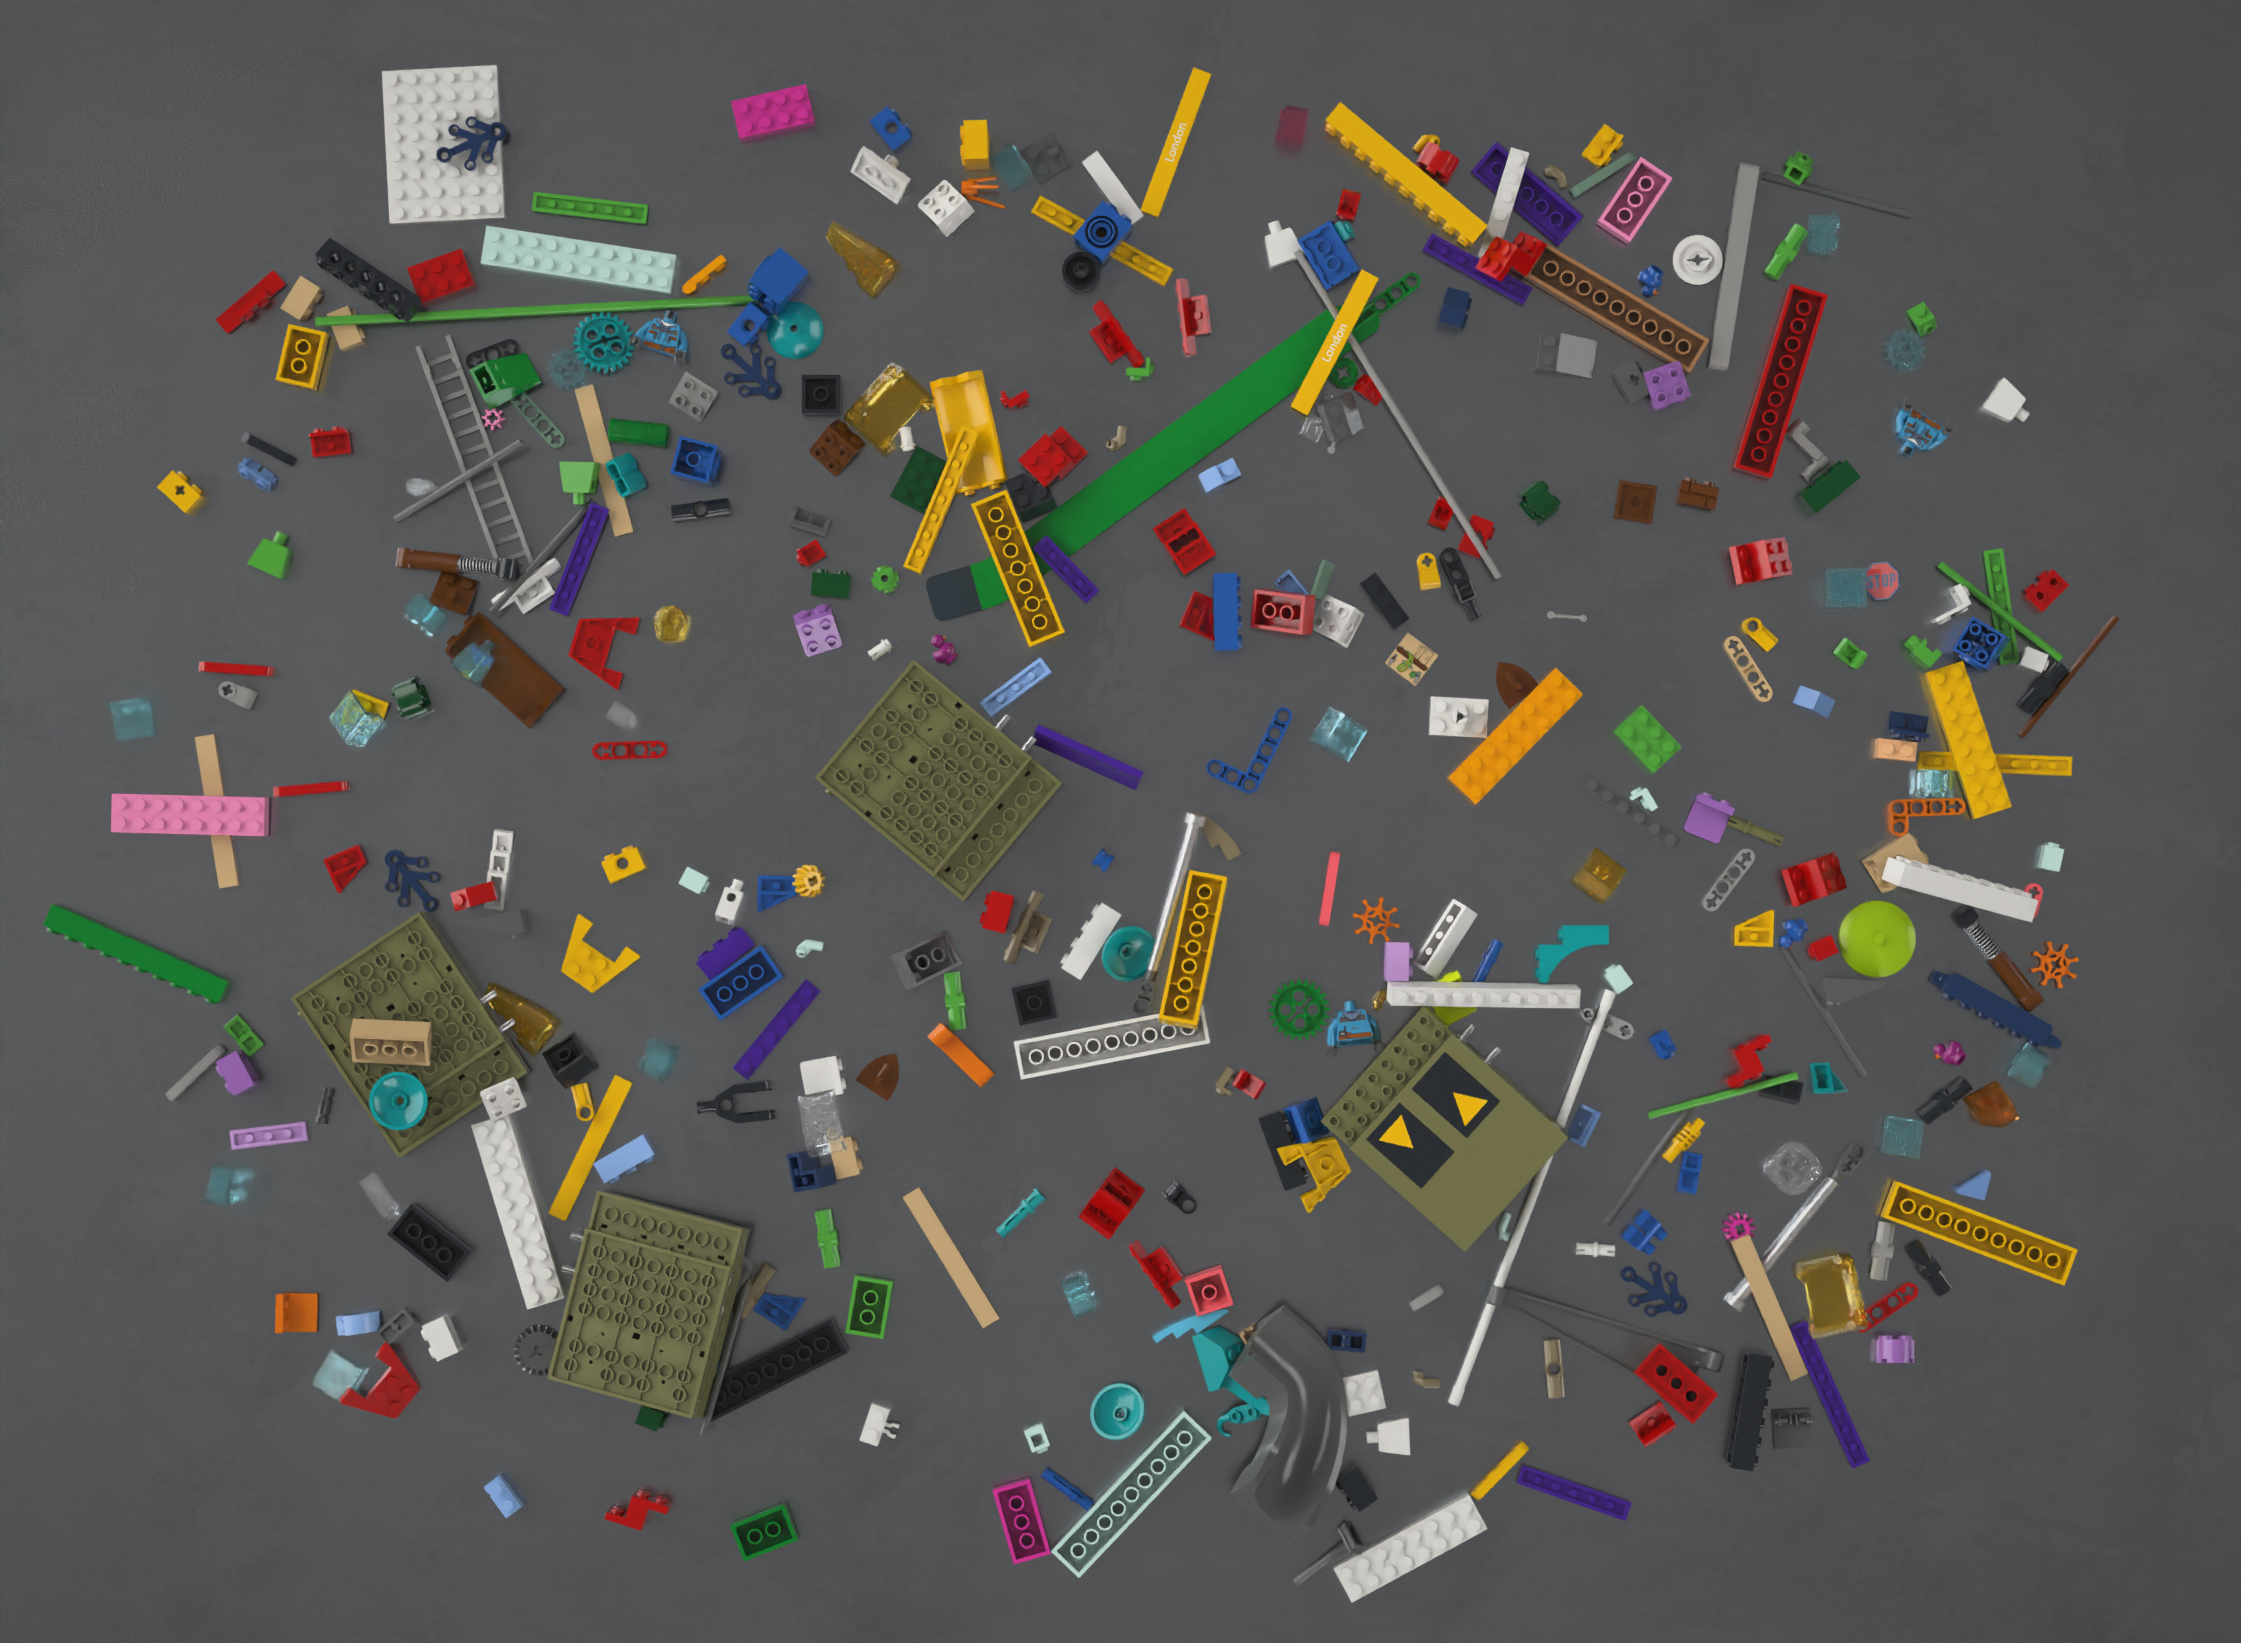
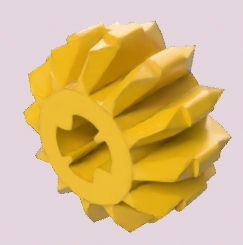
(808, 880)

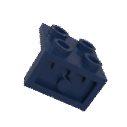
(1907, 725)

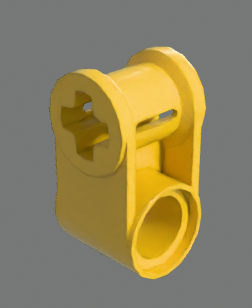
(1428, 576)

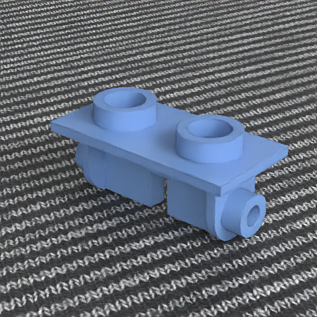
(249, 470)

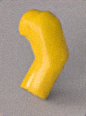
(1418, 147)

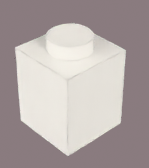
(2033, 660)

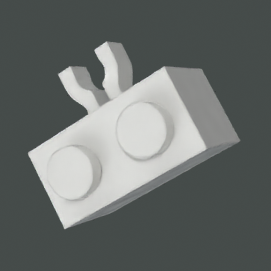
(875, 1424)

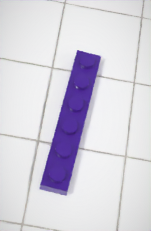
(1466, 264)
(579, 559)
(776, 1029)
(1573, 1492)

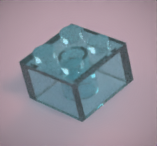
(1845, 588)
(223, 1184)

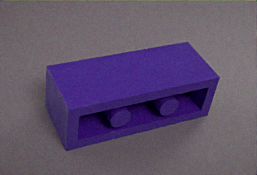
(725, 952)

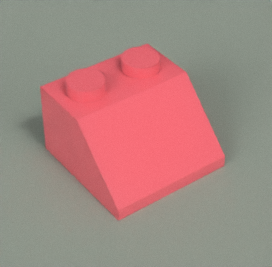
(1209, 1290)

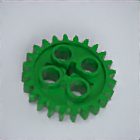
(1312, 1022)

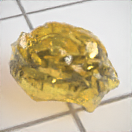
(670, 624)

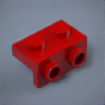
(330, 442)
(1653, 1424)

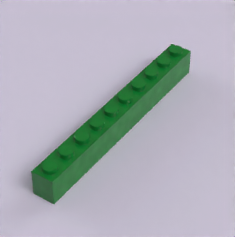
(136, 953)

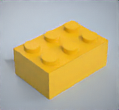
(302, 357)

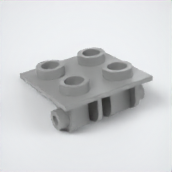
(693, 396)

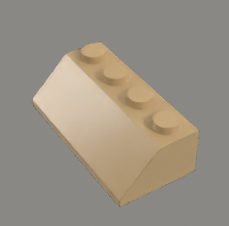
(391, 1042)

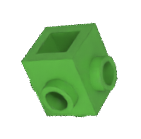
(1798, 168)
(885, 587)

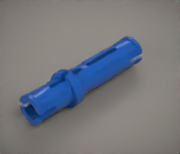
(1488, 961)
(1067, 1489)

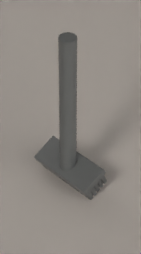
(1351, 1541)

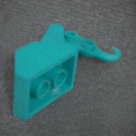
(1217, 1355)

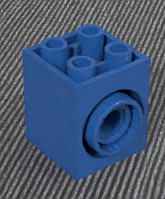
(1109, 221)
(777, 281)
(696, 461)
(1980, 644)

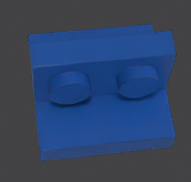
(1306, 1121)

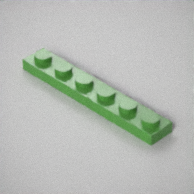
(590, 208)
(1999, 593)

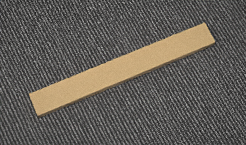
(602, 454)
(213, 786)
(951, 1257)
(1769, 1307)

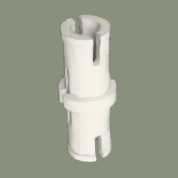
(1595, 1249)

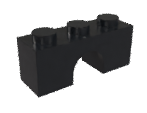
(1384, 601)

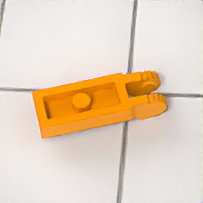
(703, 275)

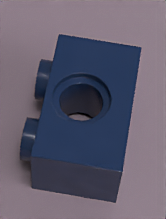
(1346, 1340)

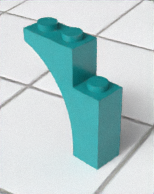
(1572, 938)

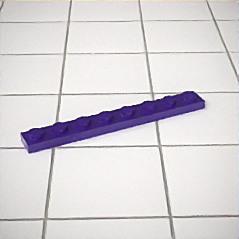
(1829, 1395)

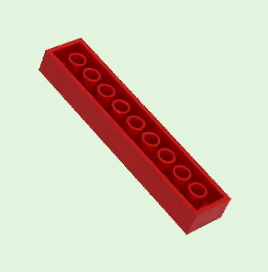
(1780, 381)

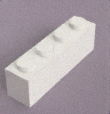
(1444, 938)
(1091, 940)

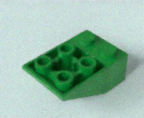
(504, 378)

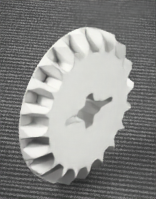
(1707, 269)

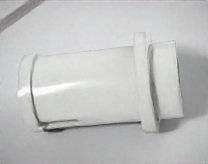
(906, 439)
(882, 648)

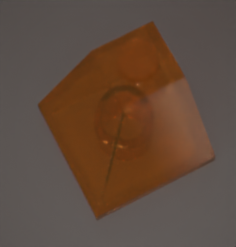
(1992, 1106)

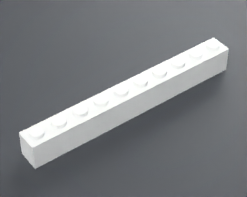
(1483, 994)

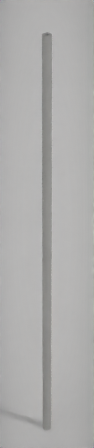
(1401, 420)

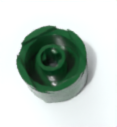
(1538, 501)
(411, 698)

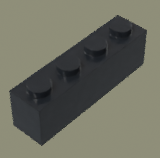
(1277, 1136)

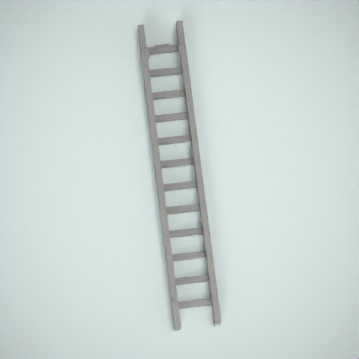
(487, 444)

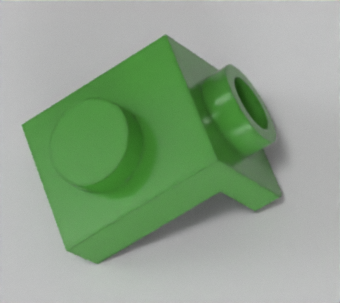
(1922, 319)
(1137, 373)
(1850, 654)

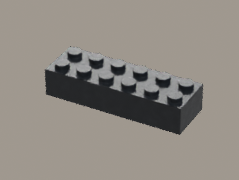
(1749, 1409)

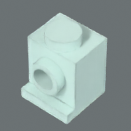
(1031, 1432)

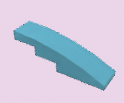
(1185, 1324)

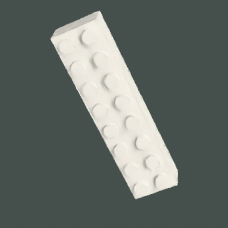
(1960, 888)
(1409, 1547)

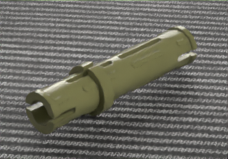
(1755, 830)

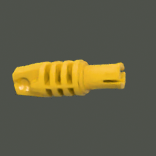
(1684, 1139)

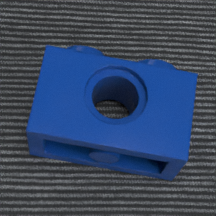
(893, 140)
(739, 328)

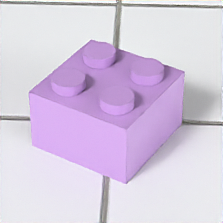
(1397, 961)

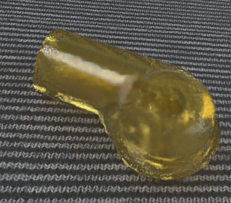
(1379, 999)

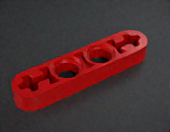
(236, 669)
(629, 746)
(310, 789)
(1887, 1310)

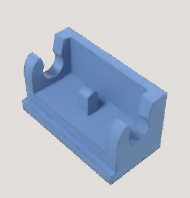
(1289, 583)
(1583, 1125)

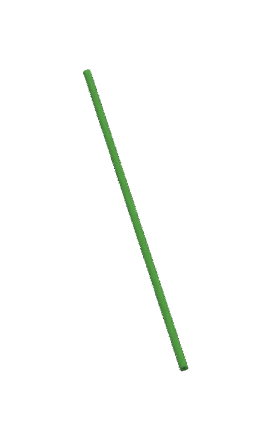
(538, 310)

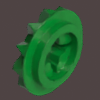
(1352, 371)

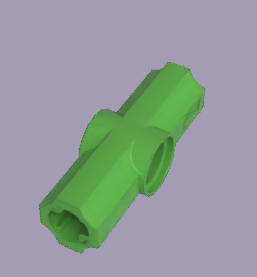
(1786, 252)
(955, 1001)
(827, 1238)

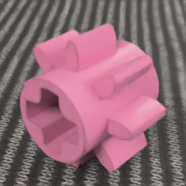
(496, 422)

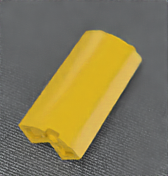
(966, 402)

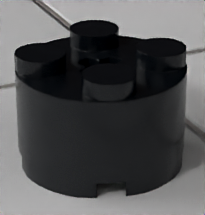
(1083, 261)

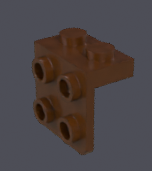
(836, 447)

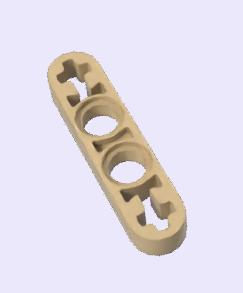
(1750, 667)

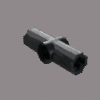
(688, 511)
(2043, 687)
(1945, 1100)
(1928, 1268)

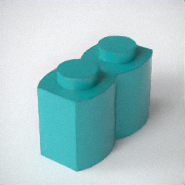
(626, 475)

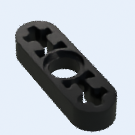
(504, 344)
(268, 449)

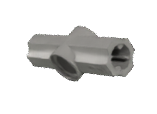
(1882, 1251)

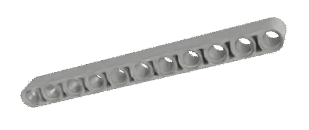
(1733, 266)

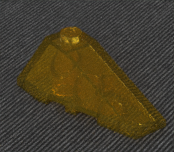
(867, 261)
(532, 1024)

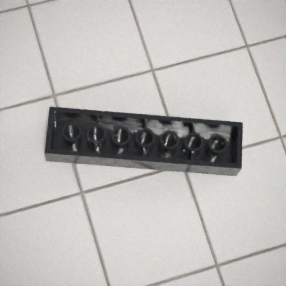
(779, 1366)

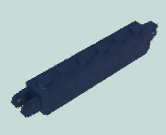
(1995, 1008)

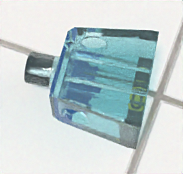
(474, 662)

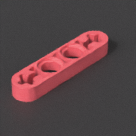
(1329, 888)

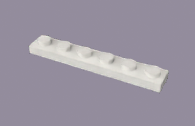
(1505, 197)

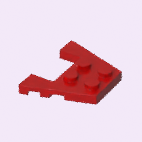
(593, 643)
(390, 1393)

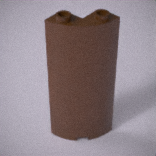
(513, 676)

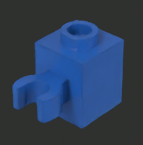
(1662, 1044)

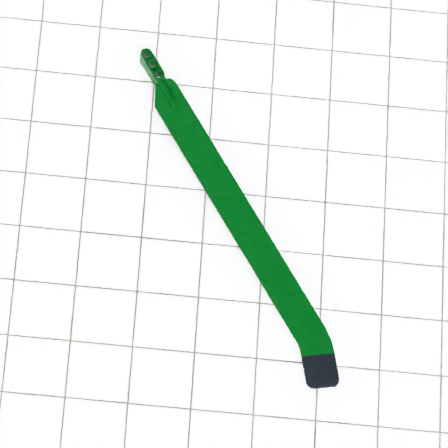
(1161, 457)

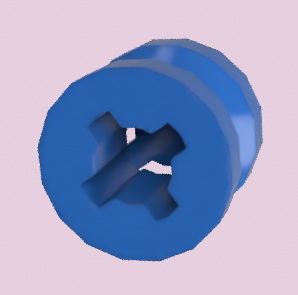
(1103, 860)

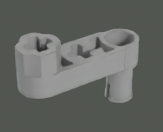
(1796, 434)
(1617, 1027)

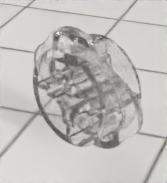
(1813, 1168)

